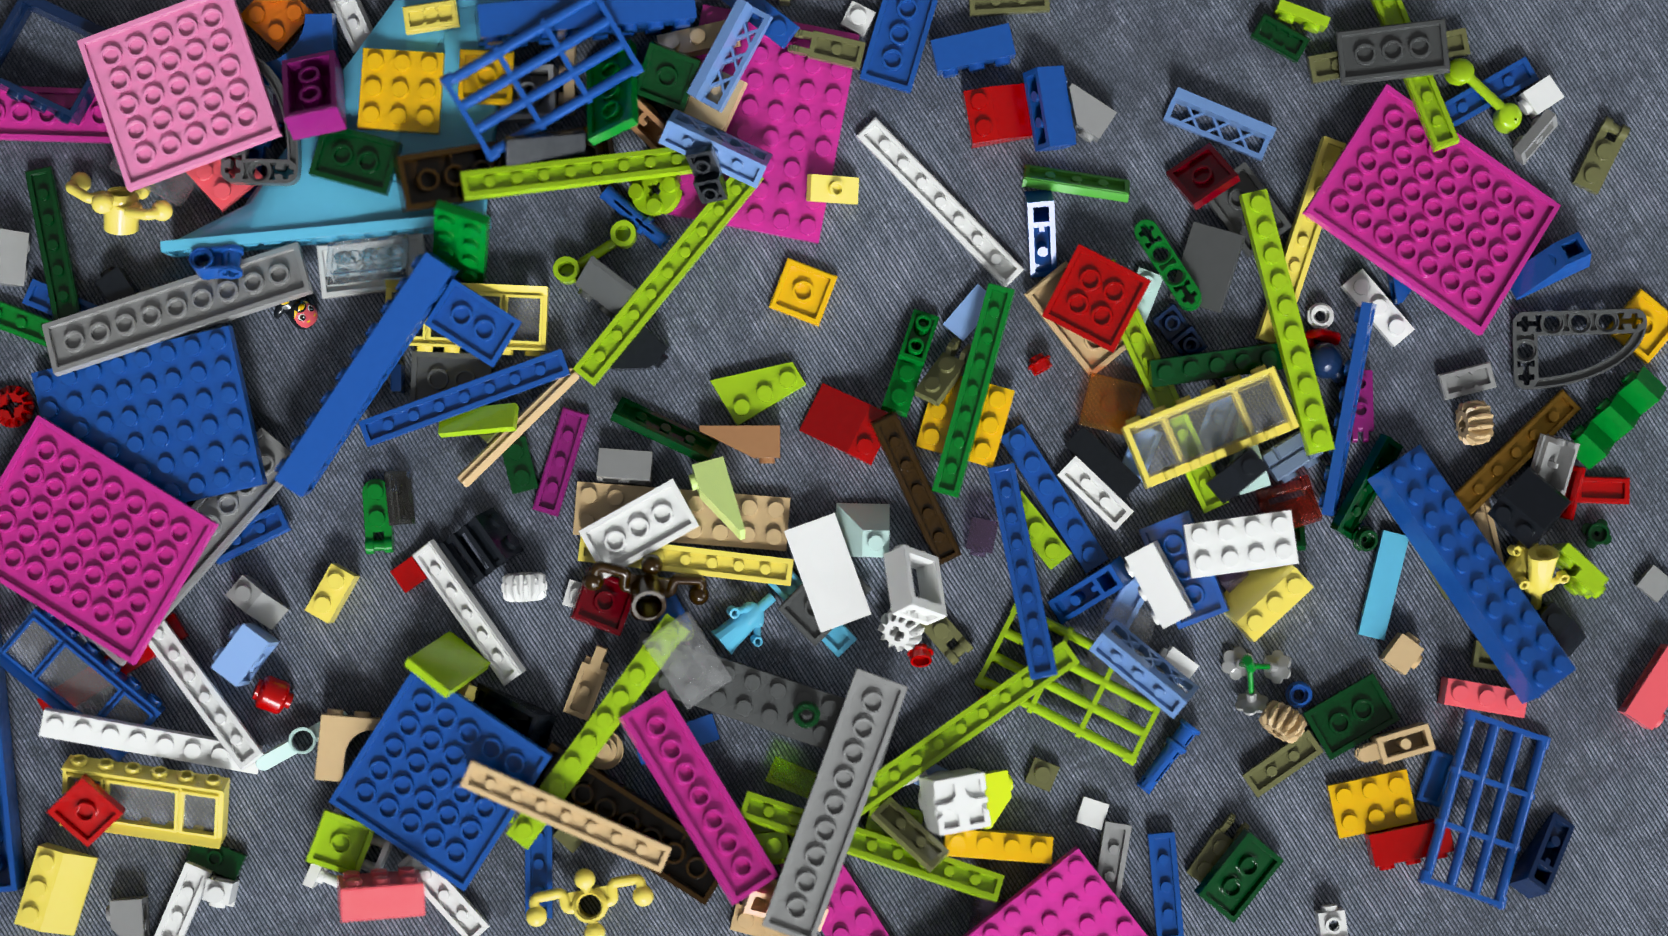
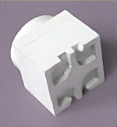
(954, 801)

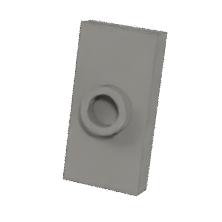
(1466, 381)

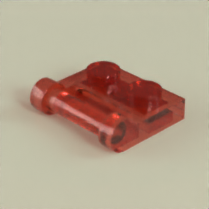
(1303, 508)

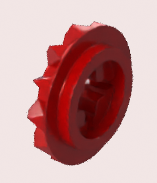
(22, 413)

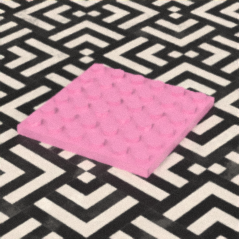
(178, 89)

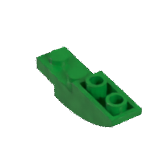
(910, 363)

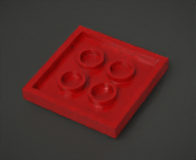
(1096, 298)

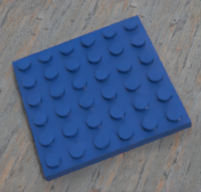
(412, 775)

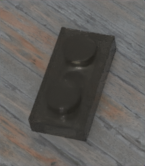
(399, 497)

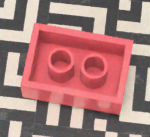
(380, 894)

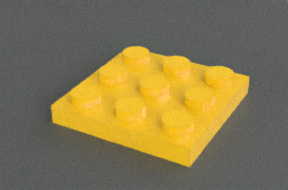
(401, 91)
(990, 428)

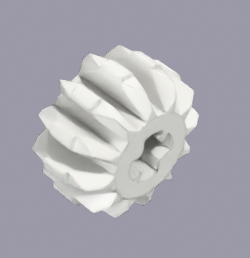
(524, 586)
(900, 631)

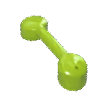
(1507, 115)
(622, 235)

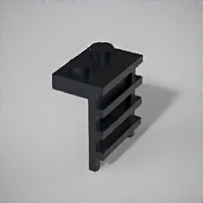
(490, 539)

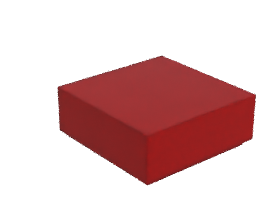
(408, 574)

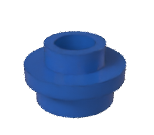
(1306, 698)

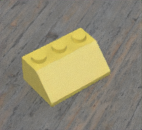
(1265, 598)
(56, 889)

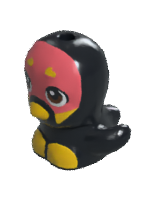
(299, 312)

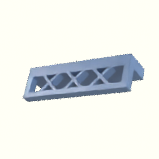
(722, 49)
(1223, 114)
(734, 155)
(1141, 670)

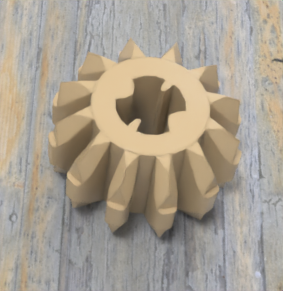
(1474, 422)
(1282, 721)

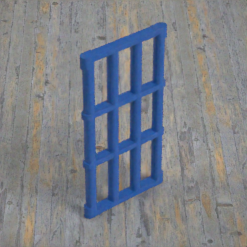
(512, 76)
(1465, 829)

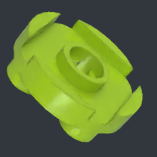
(660, 203)

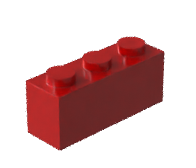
(1405, 844)

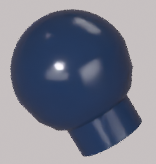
(1328, 361)

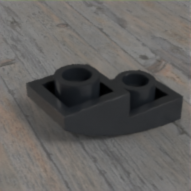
(707, 174)

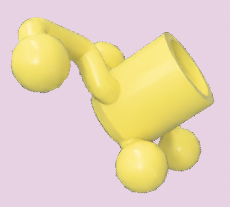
(118, 205)
(570, 902)

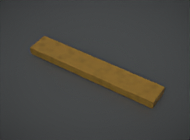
(1515, 452)

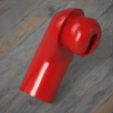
(1323, 335)

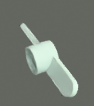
(287, 749)

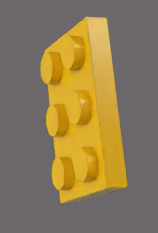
(1372, 803)

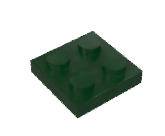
(667, 76)

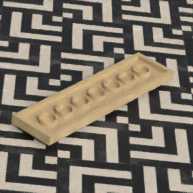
(763, 516)

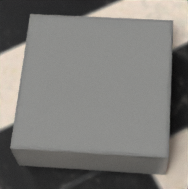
(1653, 583)

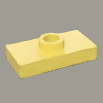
(431, 17)
(832, 189)

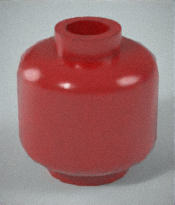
(272, 694)

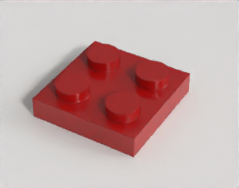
(86, 810)

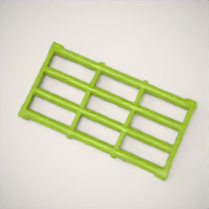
(1090, 705)

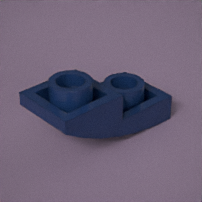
(1177, 331)

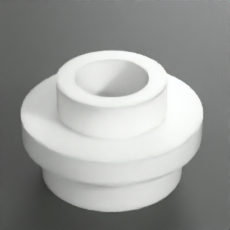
(1328, 315)

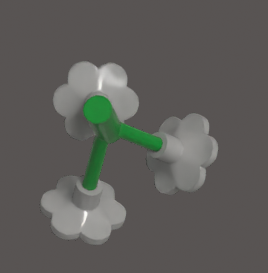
(1239, 664)

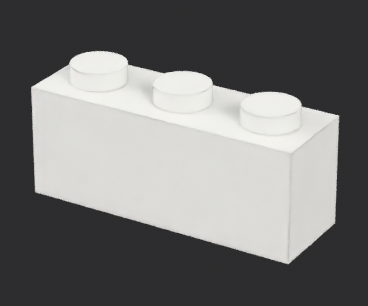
(1159, 585)

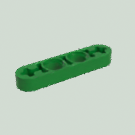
(1170, 263)

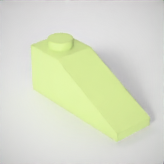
(716, 491)

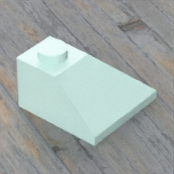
(865, 528)

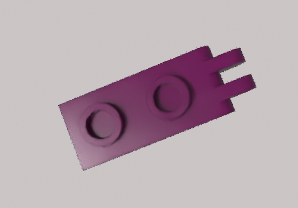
(1365, 413)

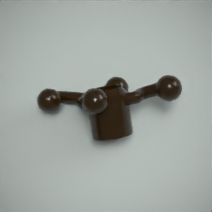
(648, 583)

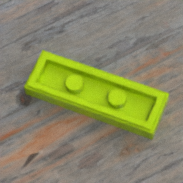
(481, 421)

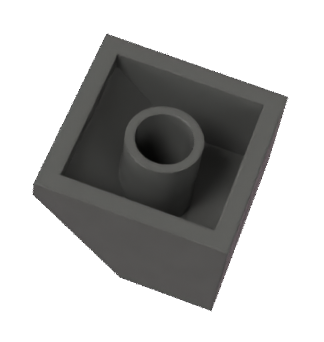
(604, 286)

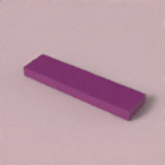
(560, 461)

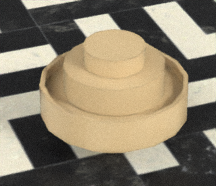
(610, 754)

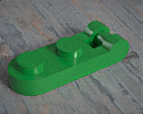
(376, 517)

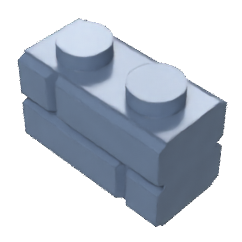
(1288, 457)

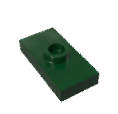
(1280, 38)
(221, 861)

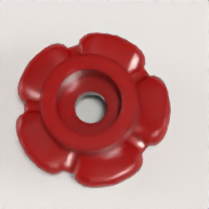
(1039, 364)
(920, 655)

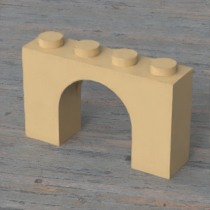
(334, 736)

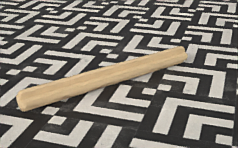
(525, 420)

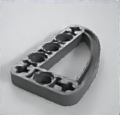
(248, 166)
(1565, 329)

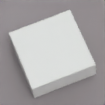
(1092, 812)

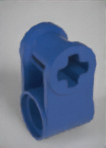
(222, 262)

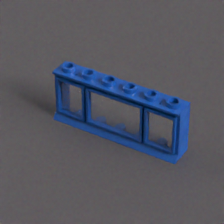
(74, 674)

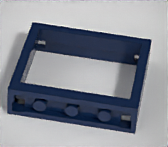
(63, 17)

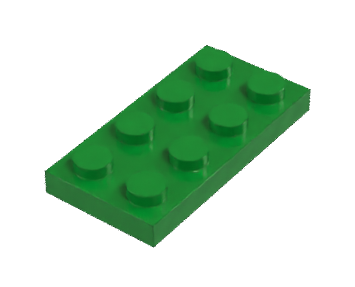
(616, 108)
(462, 240)

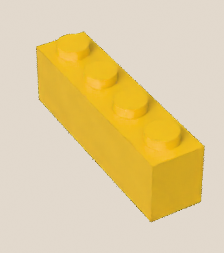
(1001, 845)

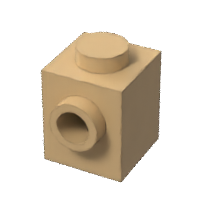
(1402, 653)

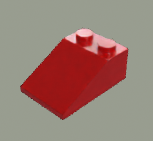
(997, 114)
(843, 423)

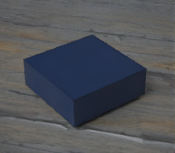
(398, 379)

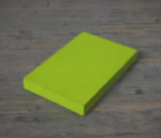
(447, 664)

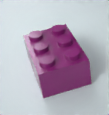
(313, 95)

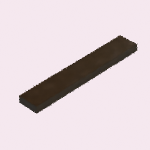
(915, 487)

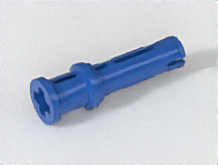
(1174, 747)

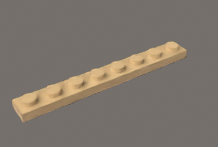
(565, 816)

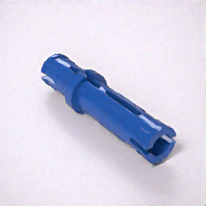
(612, 198)

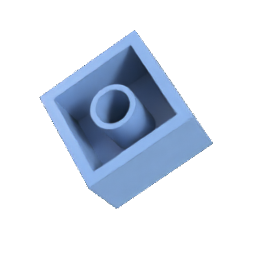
(244, 653)

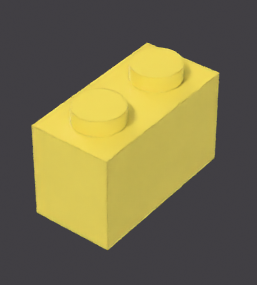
(332, 593)

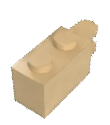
(1397, 744)

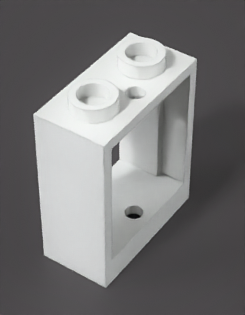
(903, 602)

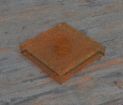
(1109, 403)

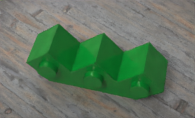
(1616, 415)

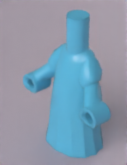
(742, 622)

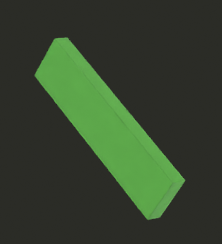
(1076, 183)

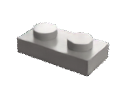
(1539, 130)

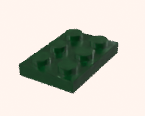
(356, 160)
(1350, 716)
(1238, 875)

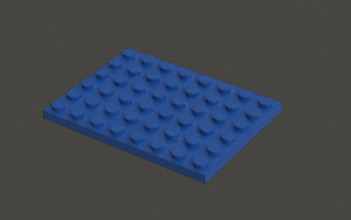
(165, 413)

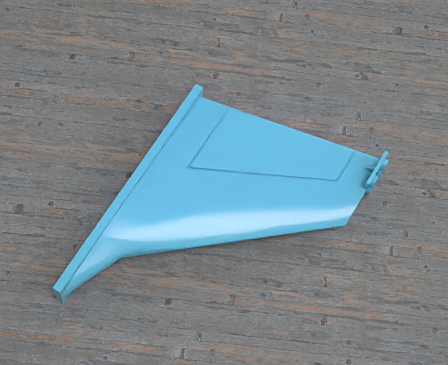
(326, 211)

